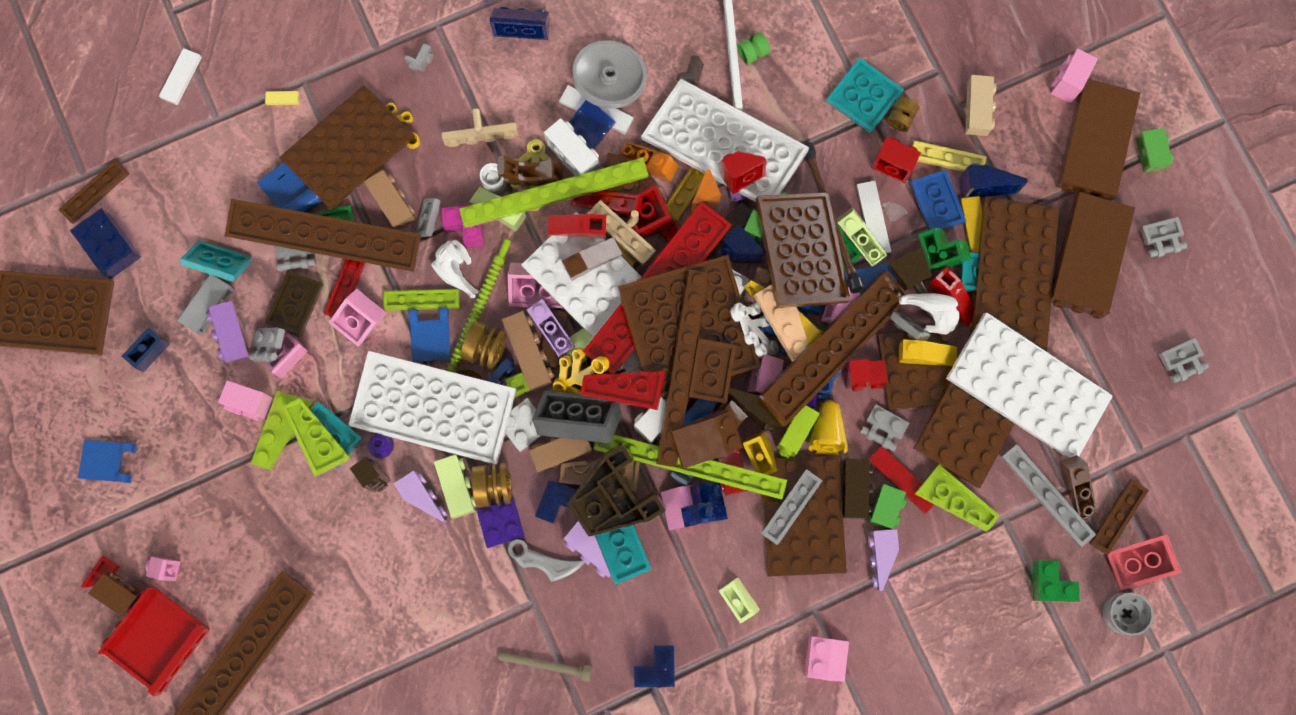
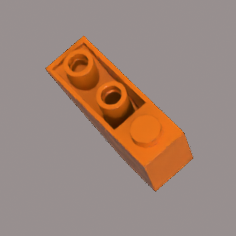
(657, 163)

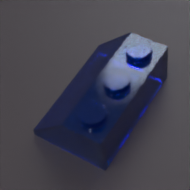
(520, 23)

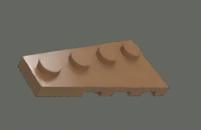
(576, 472)

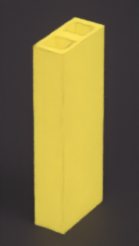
(282, 98)

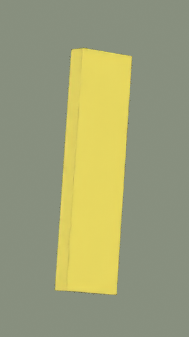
(946, 157)

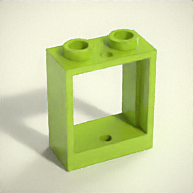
(797, 432)

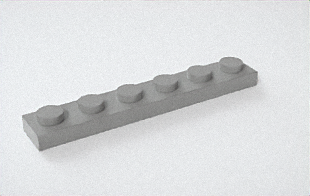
(1048, 496)

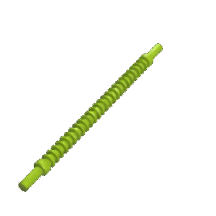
(483, 296)

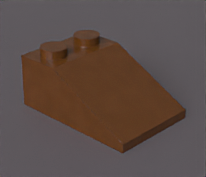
(706, 438)

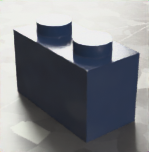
(145, 350)

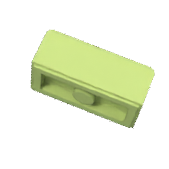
(739, 600)

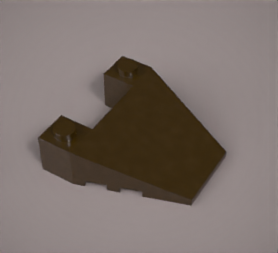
(607, 500)

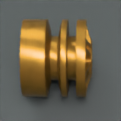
(488, 347)
(491, 485)

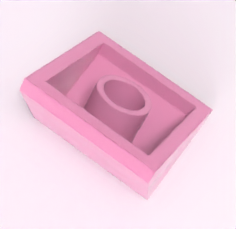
(287, 356)
(675, 500)

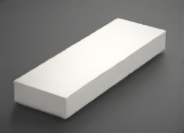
(180, 76)

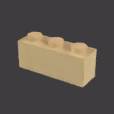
(980, 105)

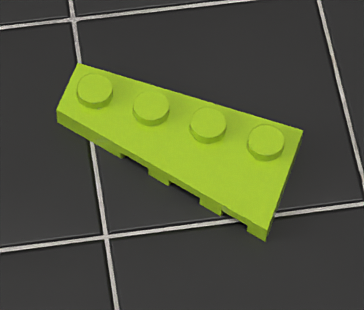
(275, 432)
(314, 439)
(951, 495)

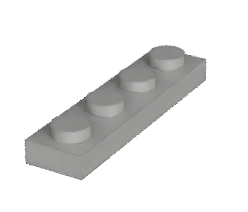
(791, 507)

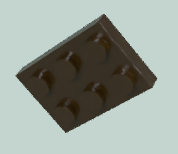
(294, 303)

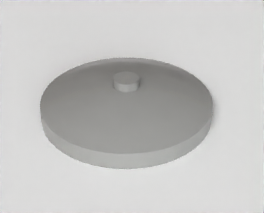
(609, 74)

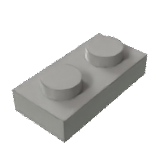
(427, 217)
(903, 322)

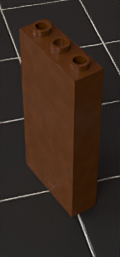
(1098, 140)
(1091, 255)

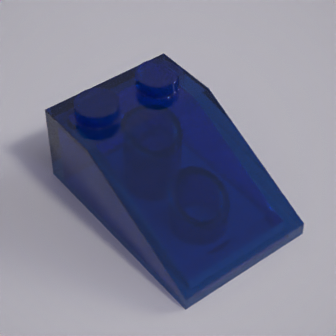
(989, 181)

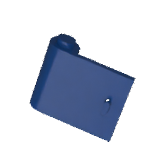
(288, 190)

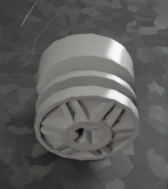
(1138, 617)

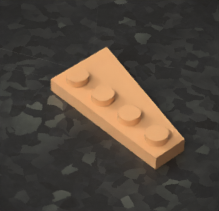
(784, 322)

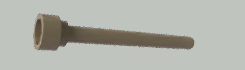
(582, 672)

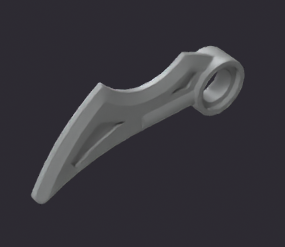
(553, 567)

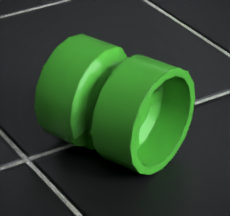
(754, 47)

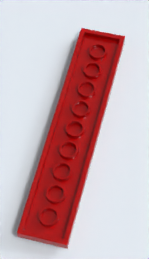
(687, 247)

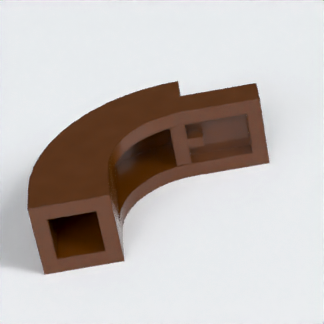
(529, 173)

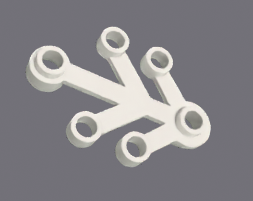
(740, 313)

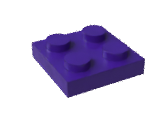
(500, 524)

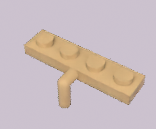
(479, 133)
(624, 234)

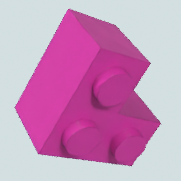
(452, 222)

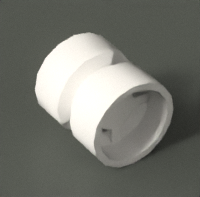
(491, 180)

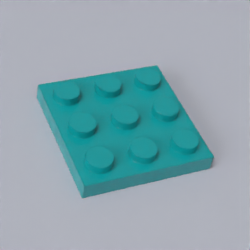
(864, 95)

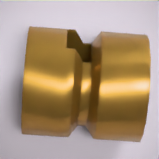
(903, 114)

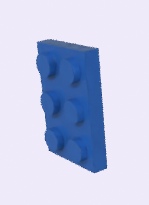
(938, 201)

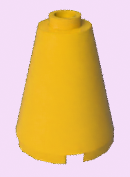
(828, 431)

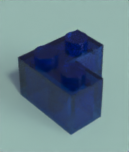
(553, 499)
(707, 505)
(661, 673)

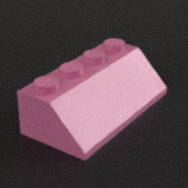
(525, 290)

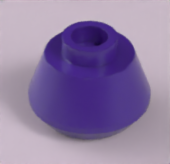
(384, 449)

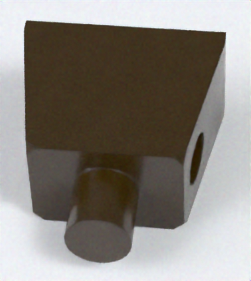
(911, 271)

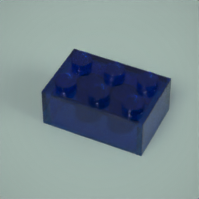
(105, 243)

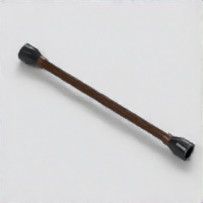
(854, 281)

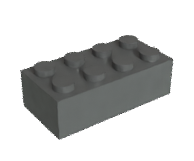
(576, 417)

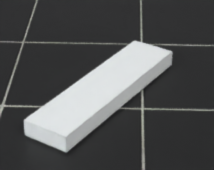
(573, 100)
(872, 213)

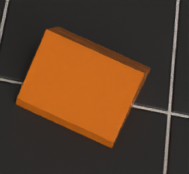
(707, 192)

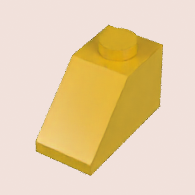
(760, 453)

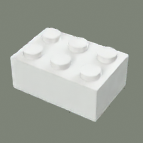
(571, 148)

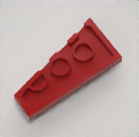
(632, 389)

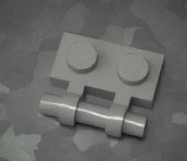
(1163, 231)
(287, 254)
(266, 342)
(1180, 355)
(886, 422)

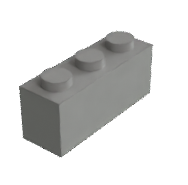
(212, 292)

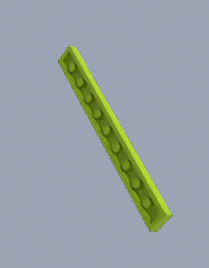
(553, 192)
(708, 470)

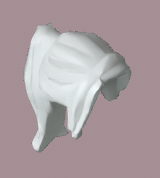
(447, 266)
(938, 306)

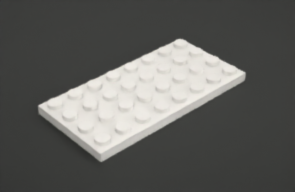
(705, 129)
(588, 298)
(1029, 386)
(432, 407)

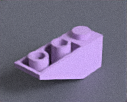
(550, 328)
(414, 491)
(588, 547)
(884, 550)

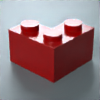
(865, 374)

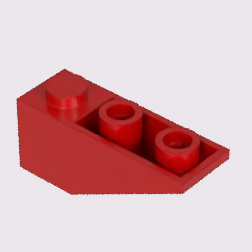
(577, 225)
(949, 284)

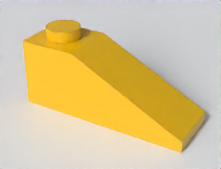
(927, 353)

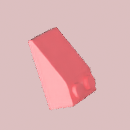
(1144, 562)

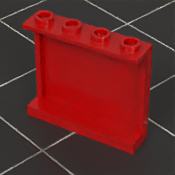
(154, 640)

